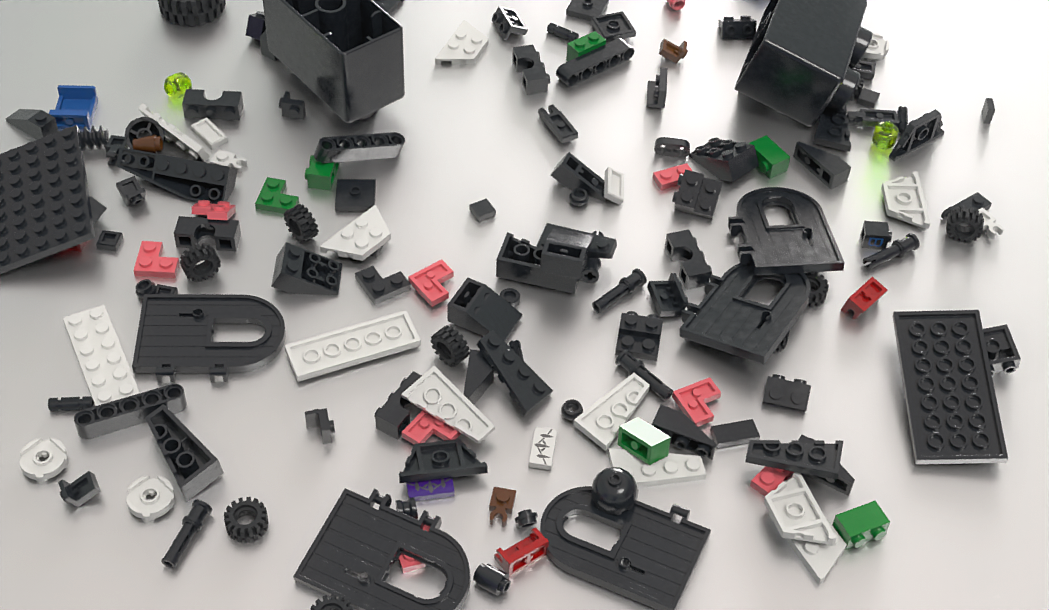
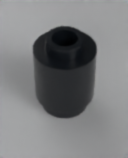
(492, 579)

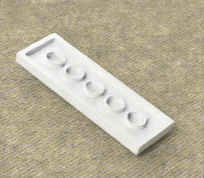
(352, 345)
(100, 355)

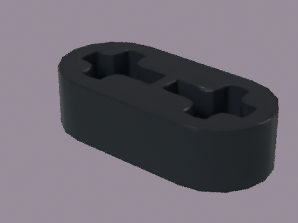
(672, 147)

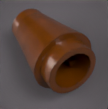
(149, 144)

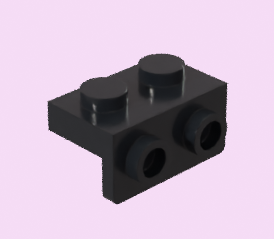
(737, 28)
(668, 296)
(787, 393)

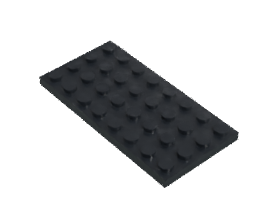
(948, 387)

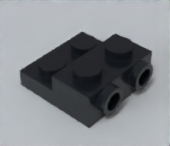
(697, 194)
(639, 335)
(1001, 349)

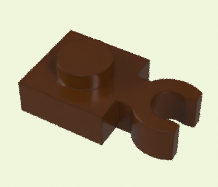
(501, 504)

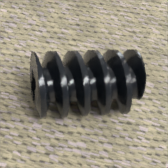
(94, 138)

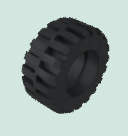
(191, 11)

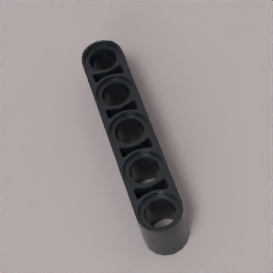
(595, 62)
(359, 147)
(128, 411)

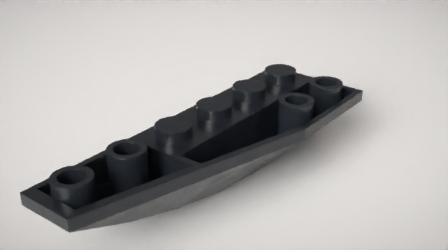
(180, 176)

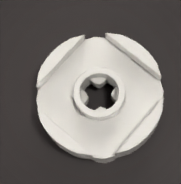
(879, 48)
(46, 469)
(154, 508)

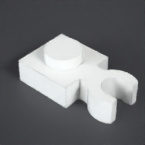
(228, 159)
(989, 224)

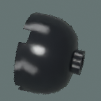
(141, 128)
(614, 490)

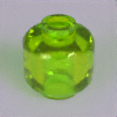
(176, 85)
(885, 135)

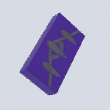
(431, 489)

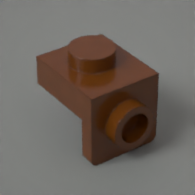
(673, 52)

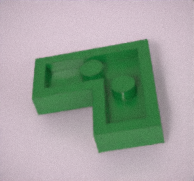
(272, 197)

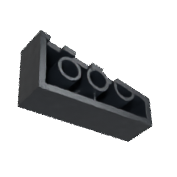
(522, 263)
(185, 454)

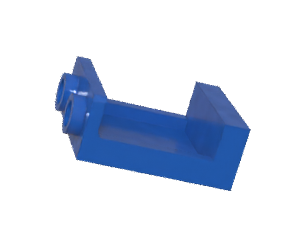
(75, 106)

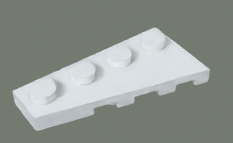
(171, 134)
(445, 402)
(605, 416)
(669, 470)

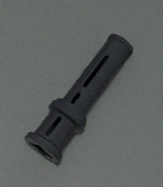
(898, 248)
(591, 267)
(626, 286)
(636, 366)
(191, 525)

